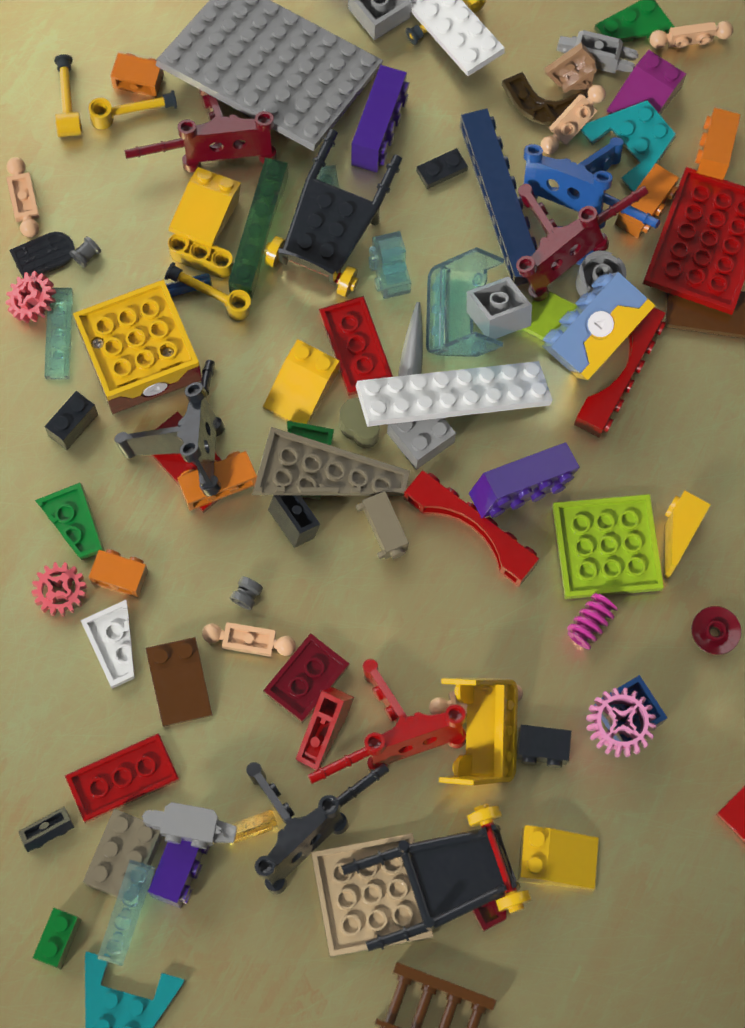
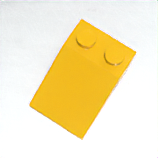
(205, 206)
(301, 383)
(683, 521)
(557, 857)

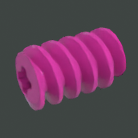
(590, 619)

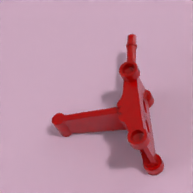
(406, 738)

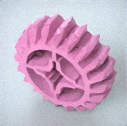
(614, 715)

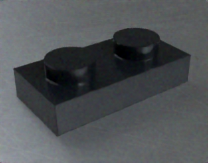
(442, 168)
(46, 829)

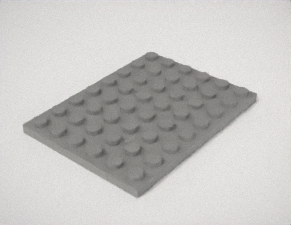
(271, 62)

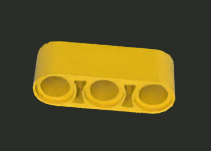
(206, 264)

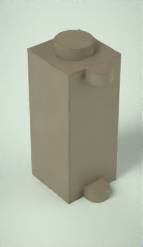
(384, 526)

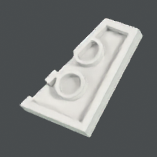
(112, 642)

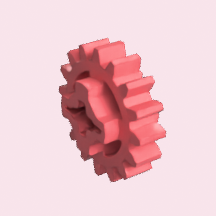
(30, 297)
(54, 597)

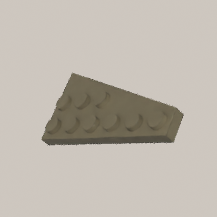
(313, 468)

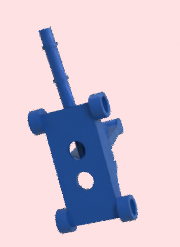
(581, 183)

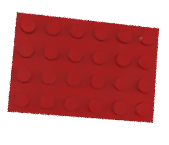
(702, 243)

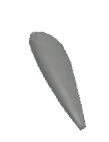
(413, 346)

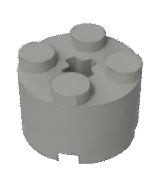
(593, 266)

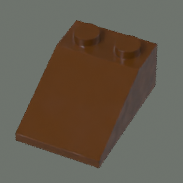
(179, 681)

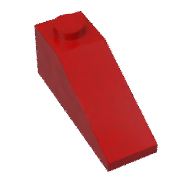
(324, 726)

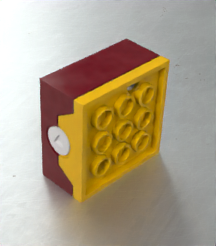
(138, 346)

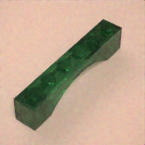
(257, 227)

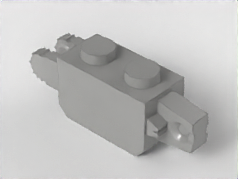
(604, 48)
(190, 824)

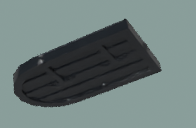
(43, 253)

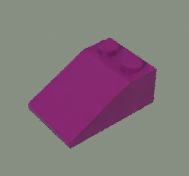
(652, 81)

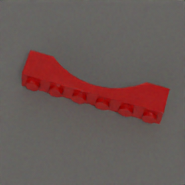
(598, 408)
(431, 497)

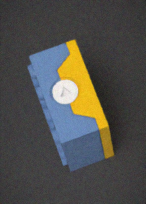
(597, 325)

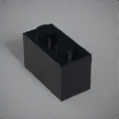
(71, 420)
(294, 518)
(543, 745)

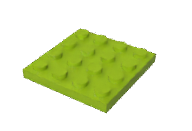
(607, 546)

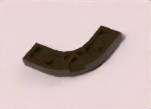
(533, 106)

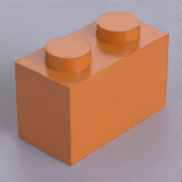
(136, 74)
(118, 572)

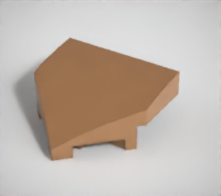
(573, 69)

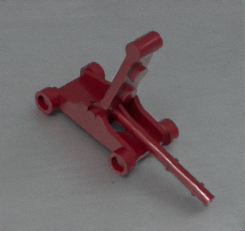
(220, 130)
(565, 244)

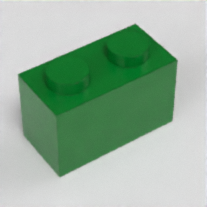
(57, 938)

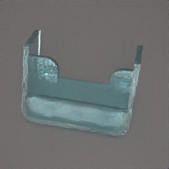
(448, 323)

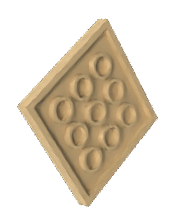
(364, 903)

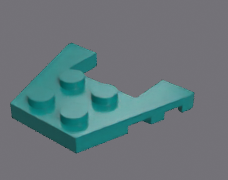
(642, 133)
(119, 1009)

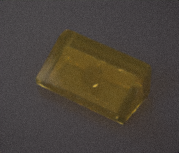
(255, 826)

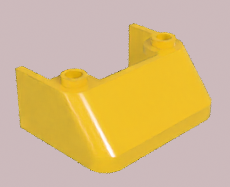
(489, 731)

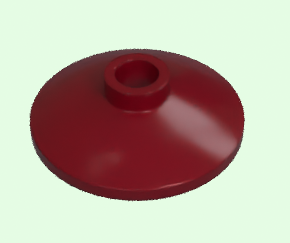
(724, 622)

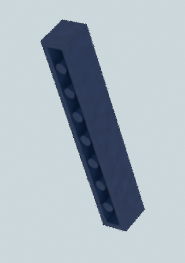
(498, 190)

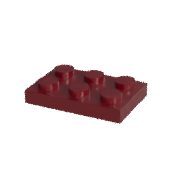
(304, 677)

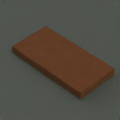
(699, 318)

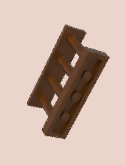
(430, 986)

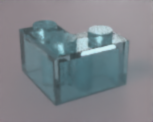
(388, 261)

